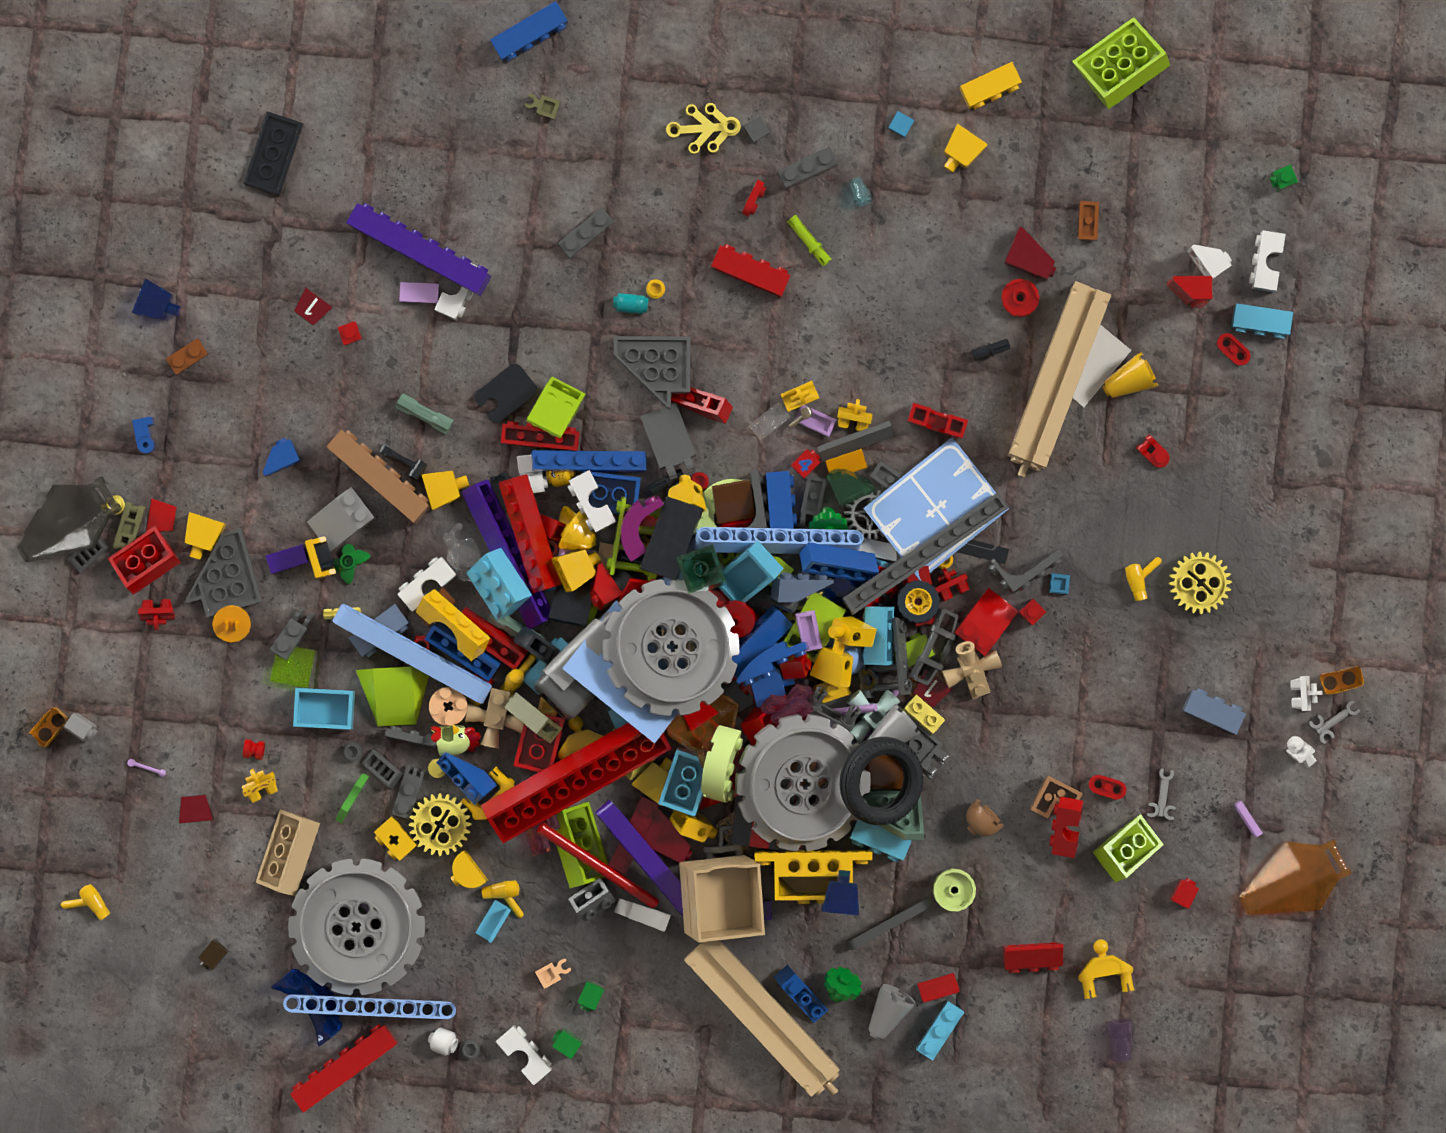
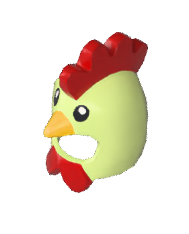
(455, 739)

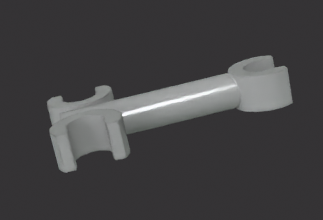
(1322, 728)
(1161, 809)

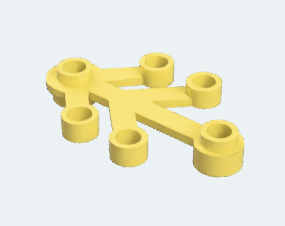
(707, 128)

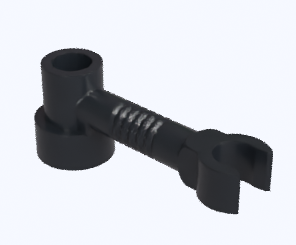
(416, 469)

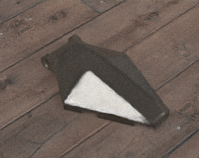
(68, 521)

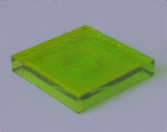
(295, 670)

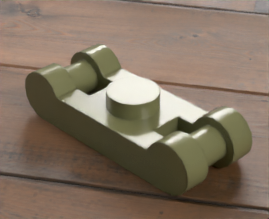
(129, 527)

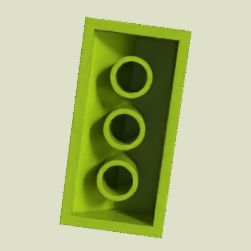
(580, 827)

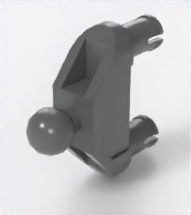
(820, 709)

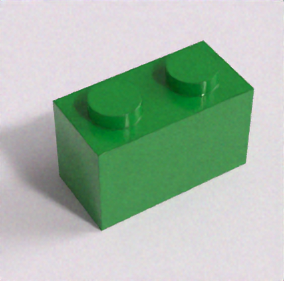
(566, 1042)

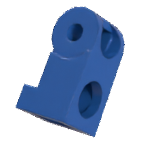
(143, 434)

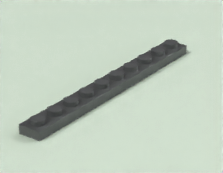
(925, 553)

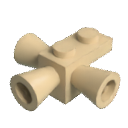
(972, 669)
(494, 717)

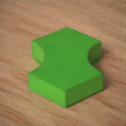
(356, 790)

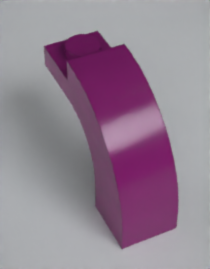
(630, 526)

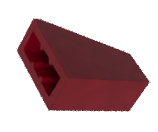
(1029, 256)
(666, 839)

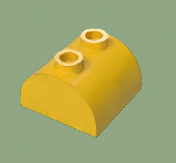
(467, 872)

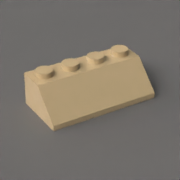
(287, 853)

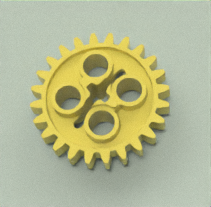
(1188, 596)
(425, 815)

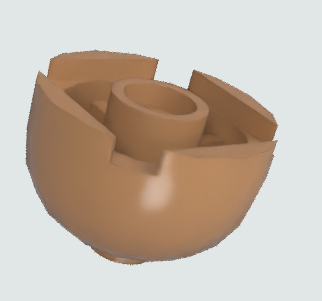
(982, 820)

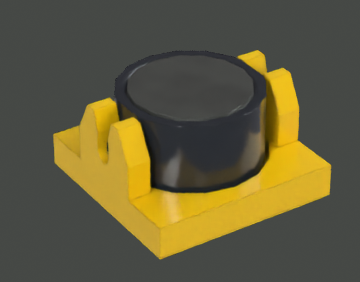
(320, 557)

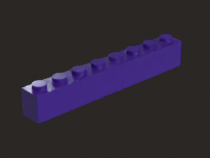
(418, 249)
(499, 534)

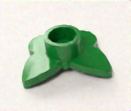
(349, 561)

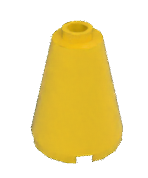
(1130, 378)

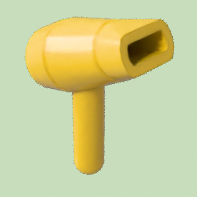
(1136, 576)
(516, 677)
(504, 890)
(91, 898)

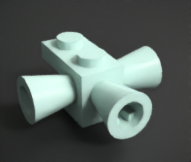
(870, 720)

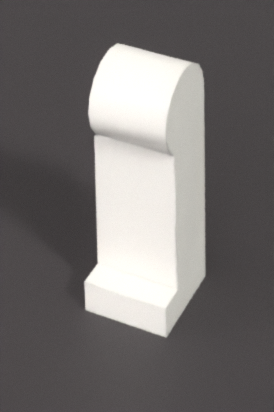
(642, 914)

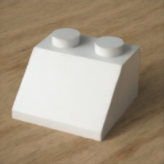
(1209, 260)

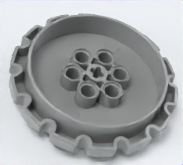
(638, 669)
(770, 763)
(326, 952)

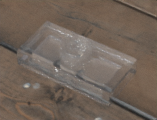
(769, 421)

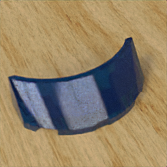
(301, 984)

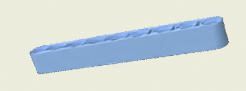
(768, 537)
(412, 653)
(378, 1011)

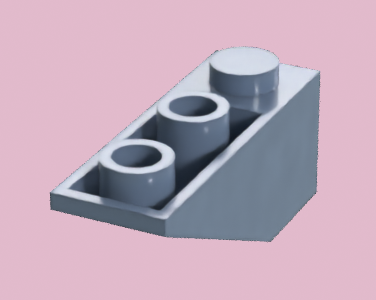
(796, 587)

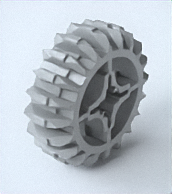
(853, 514)

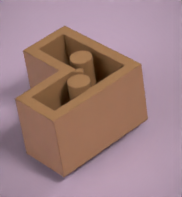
(1049, 794)

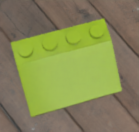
(1121, 63)

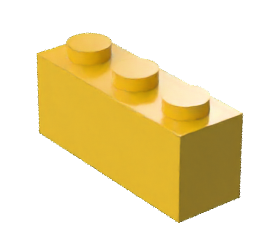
(991, 86)

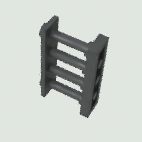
(904, 683)

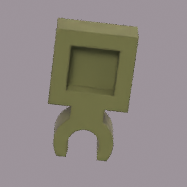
(545, 107)

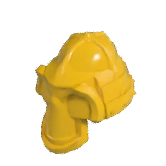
(576, 532)

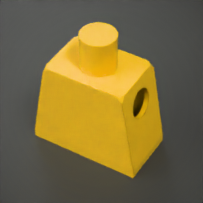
(962, 149)
(443, 488)
(688, 492)
(202, 534)
(575, 568)
(844, 630)
(833, 665)
(832, 691)
(653, 779)
(693, 827)

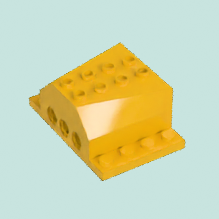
(807, 873)

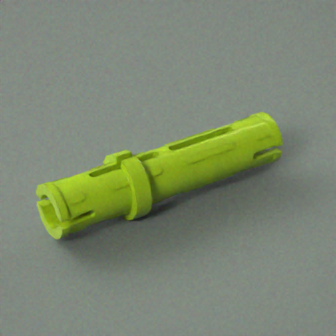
(807, 238)

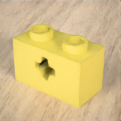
(923, 714)

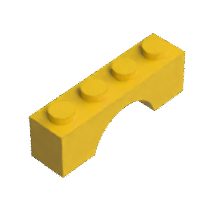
(469, 637)

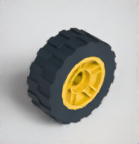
(929, 601)

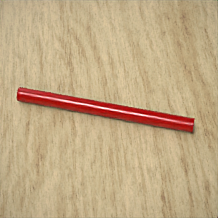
(598, 865)

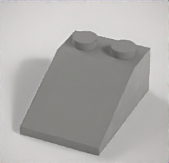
(341, 518)

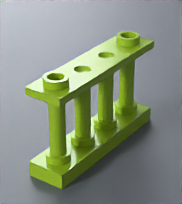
(622, 507)

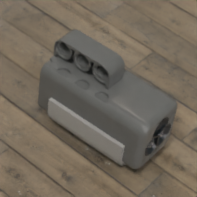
(561, 689)

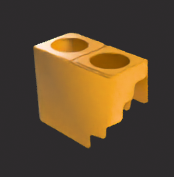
(1359, 681)
(48, 724)

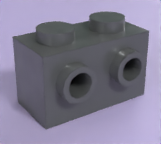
(592, 900)

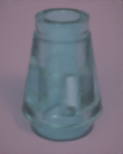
(860, 192)

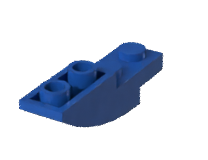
(764, 665)

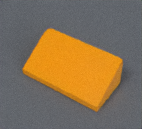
(851, 461)

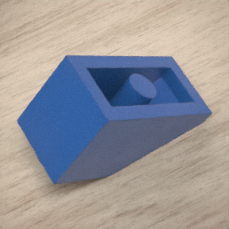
(281, 457)

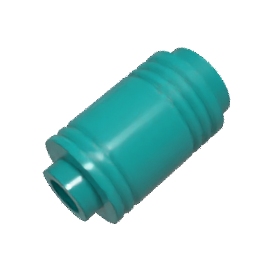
(630, 303)

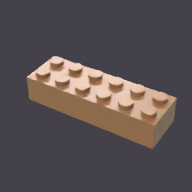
(378, 476)

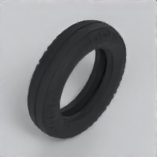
(852, 772)

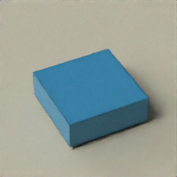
(901, 124)
(1059, 583)

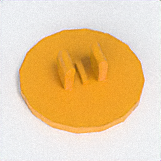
(231, 623)

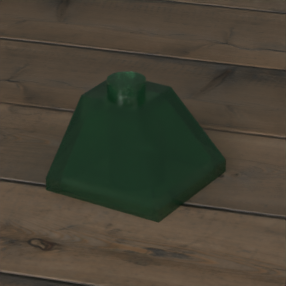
(848, 485)
(702, 570)

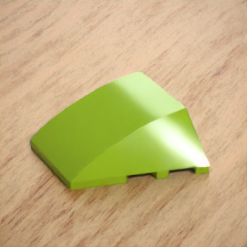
(394, 694)

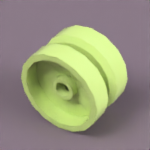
(942, 889)

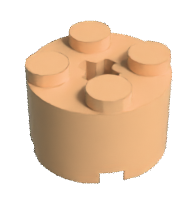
(449, 717)

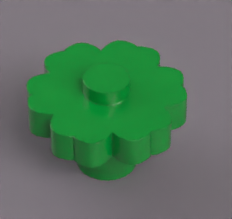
(828, 520)
(842, 984)

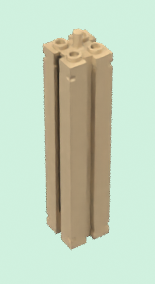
(1058, 377)
(764, 1016)

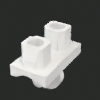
(1304, 702)
(1300, 751)

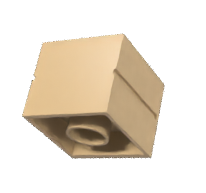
(722, 898)

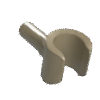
(806, 413)

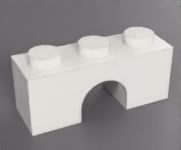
(1263, 277)
(453, 304)
(582, 487)
(438, 571)
(515, 1040)

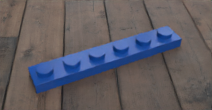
(589, 460)

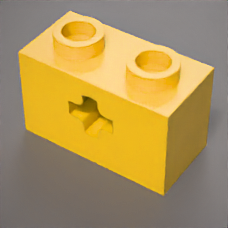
(393, 828)

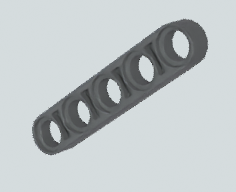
(889, 923)

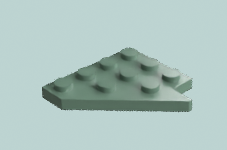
(907, 828)

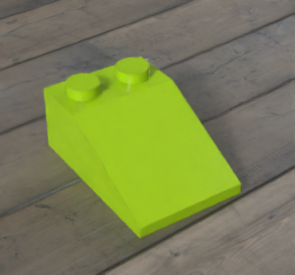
(1128, 848)

